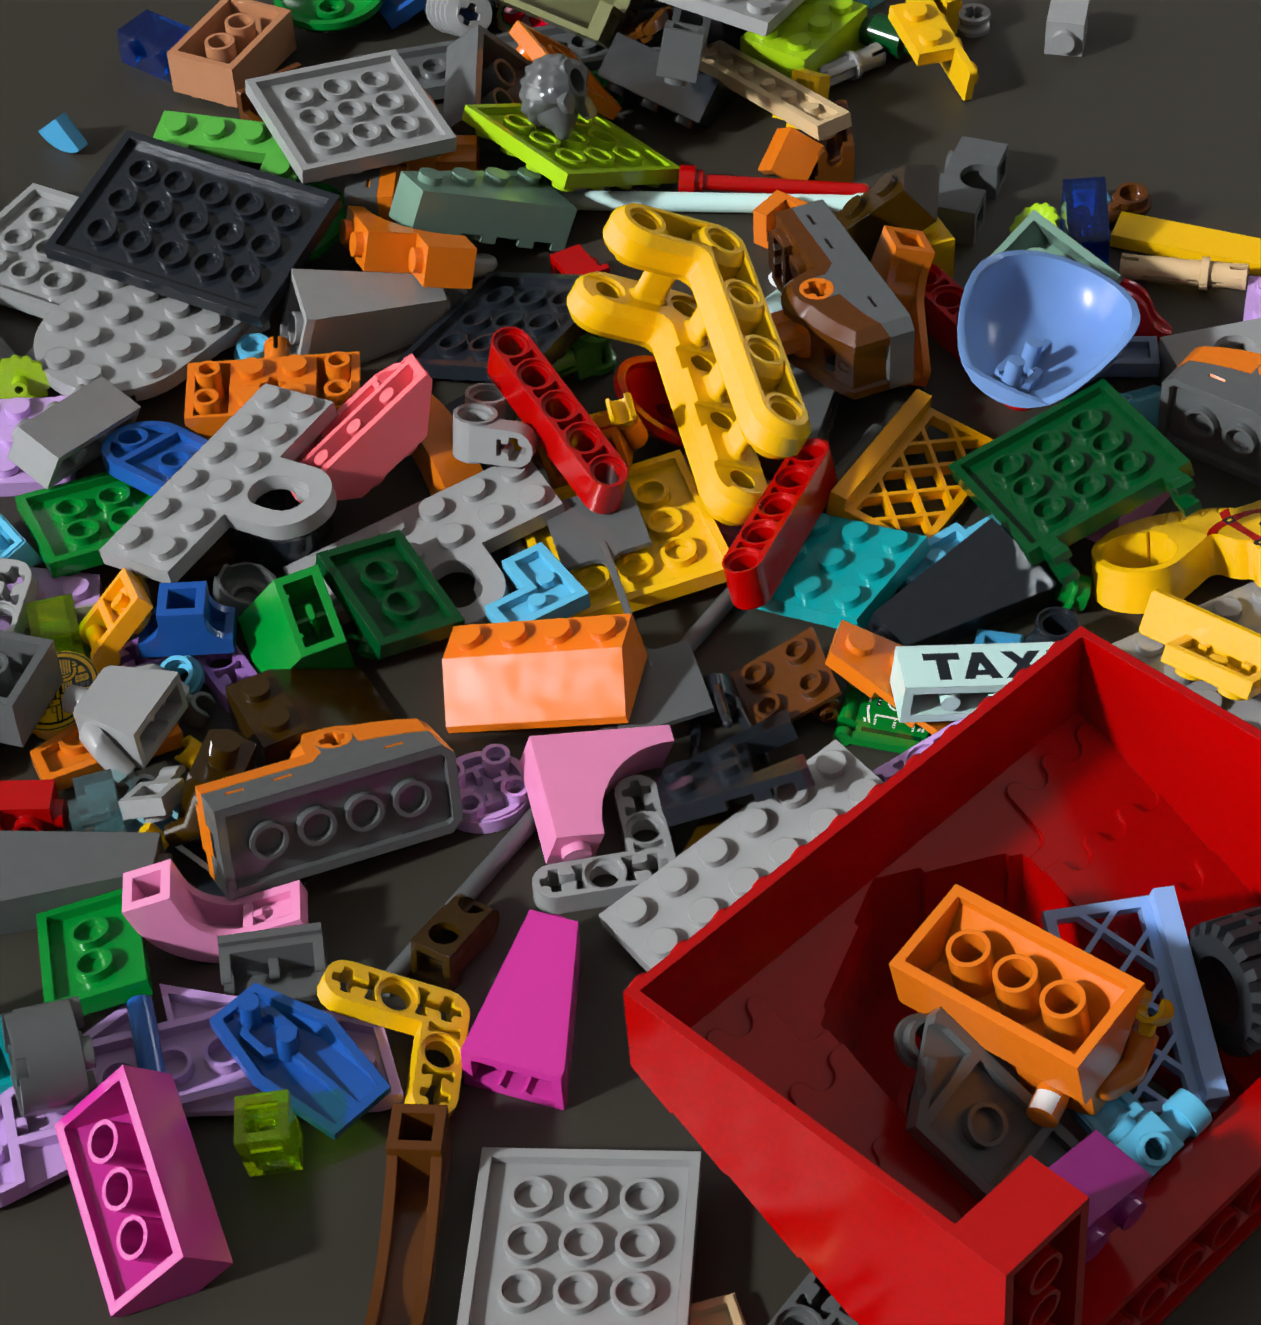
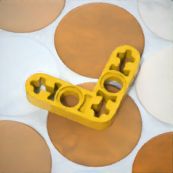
(427, 1028)

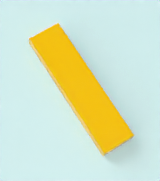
(1184, 241)

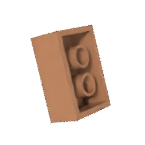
(231, 45)

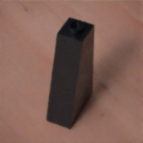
(966, 590)

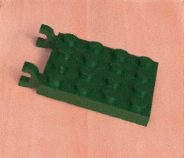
(1074, 474)

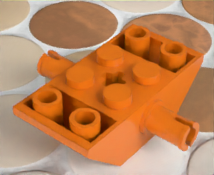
(222, 387)

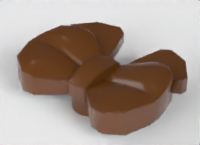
(645, 29)

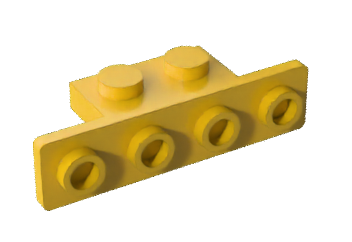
(932, 41)
(1204, 645)

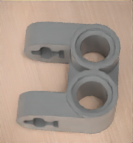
(485, 425)

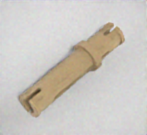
(1184, 271)

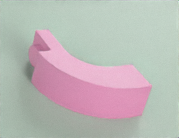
(188, 921)

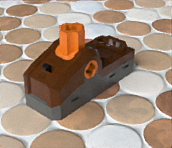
(836, 307)

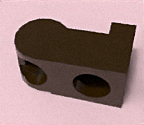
(452, 941)

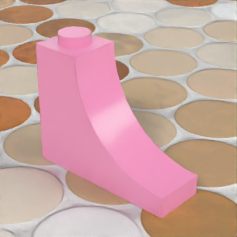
(572, 775)

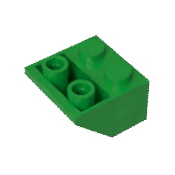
(295, 625)

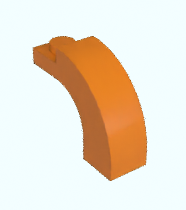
(435, 454)

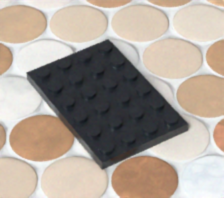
(194, 227)

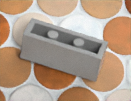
(70, 431)

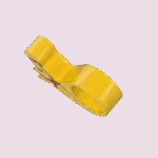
(1175, 555)

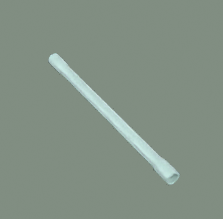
(689, 201)

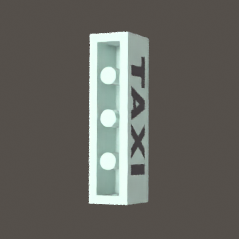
(952, 680)

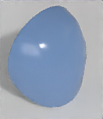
(1040, 326)

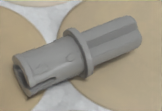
(853, 64)

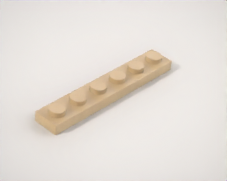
(774, 91)

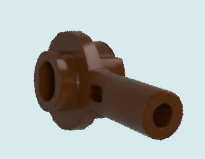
(1130, 198)

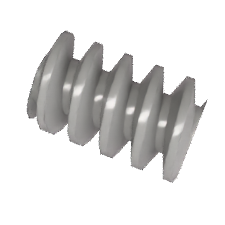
(458, 16)

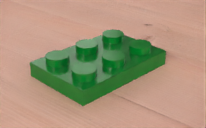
(92, 954)

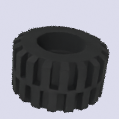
(1230, 978)

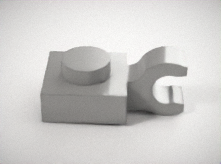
(154, 798)

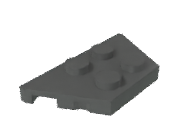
(974, 1110)

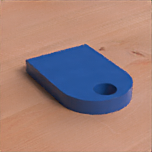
(148, 453)

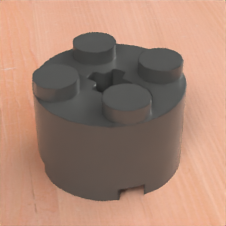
(49, 1056)

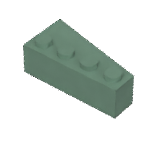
(484, 205)

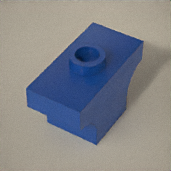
(188, 623)

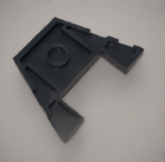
(726, 772)

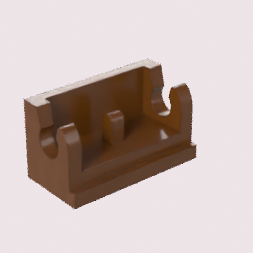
(837, 156)

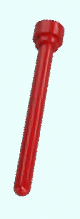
(696, 181)

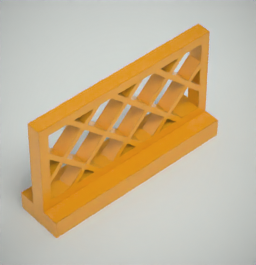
(887, 451)

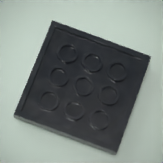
(461, 339)

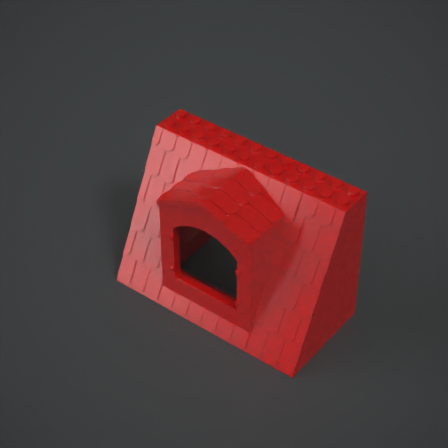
(785, 1011)

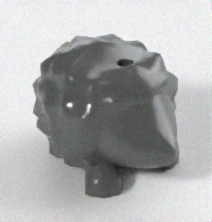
(556, 93)

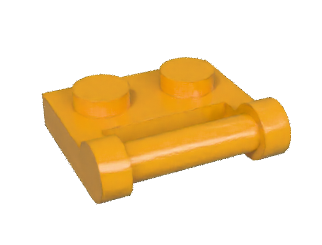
(113, 619)

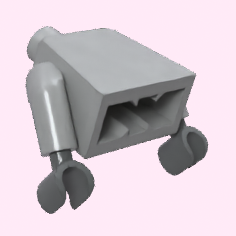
(131, 714)

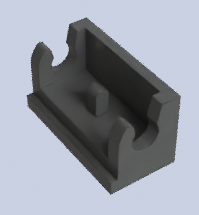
(278, 958)

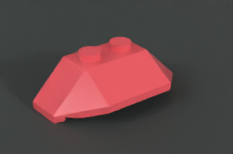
(374, 429)

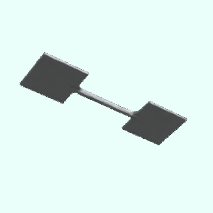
(671, 679)

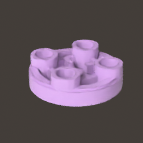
(491, 790)

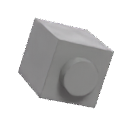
(1066, 27)

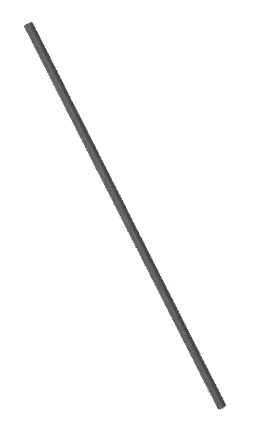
(526, 827)

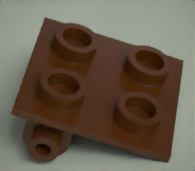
(790, 679)

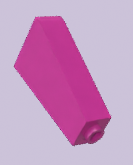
(528, 1018)

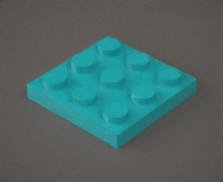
(846, 572)

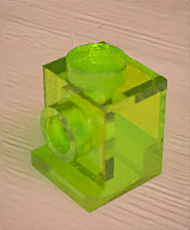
(267, 1133)

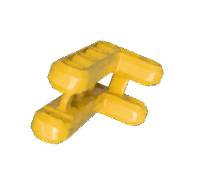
(712, 349)

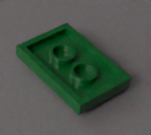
(389, 593)

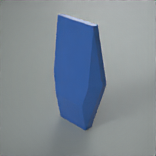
(300, 1050)

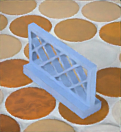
(1175, 980)

